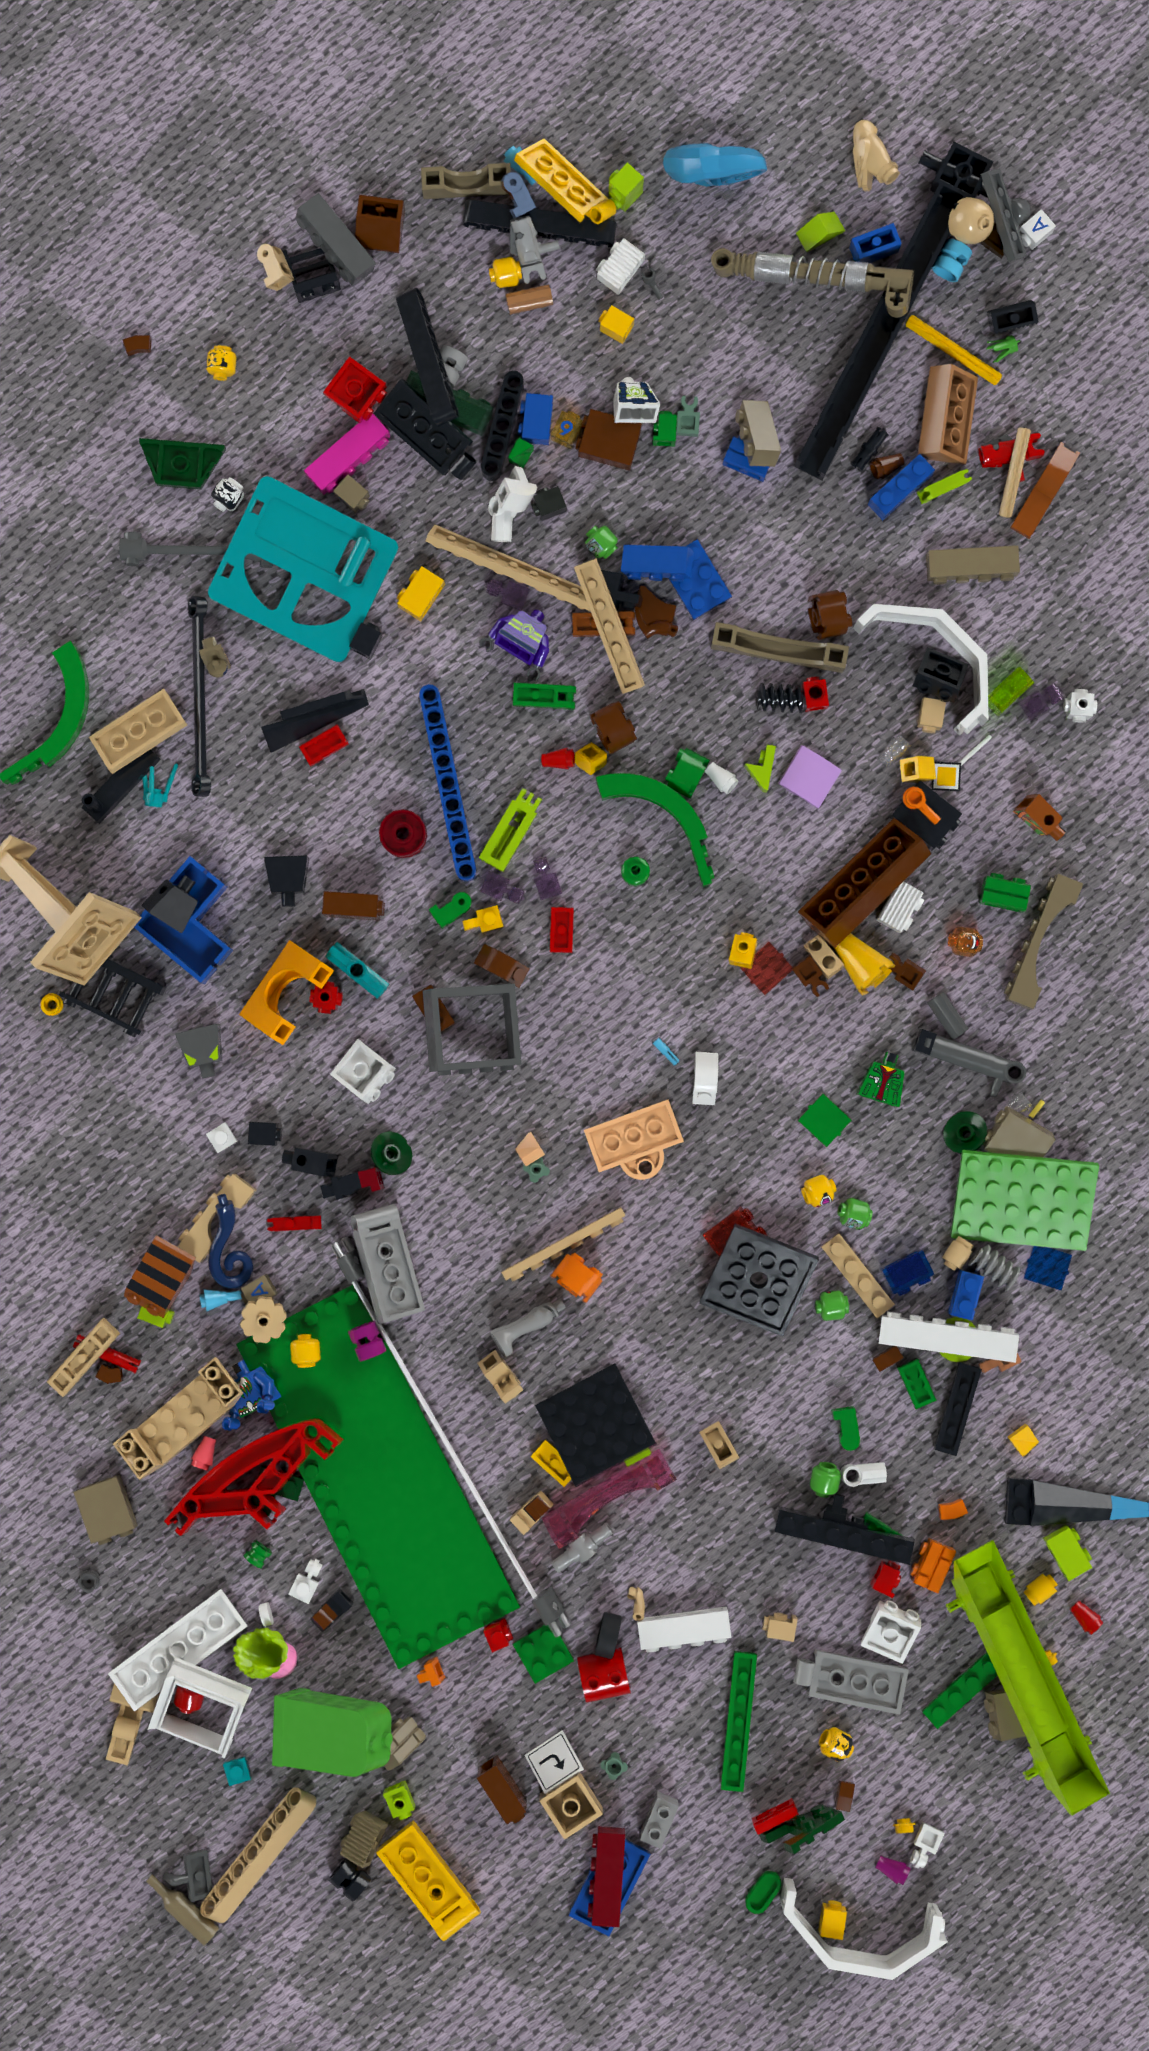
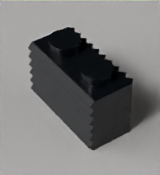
(1012, 316)

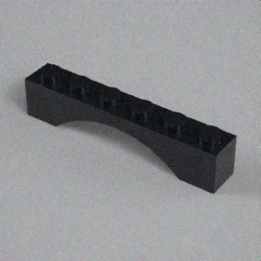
(844, 1536)

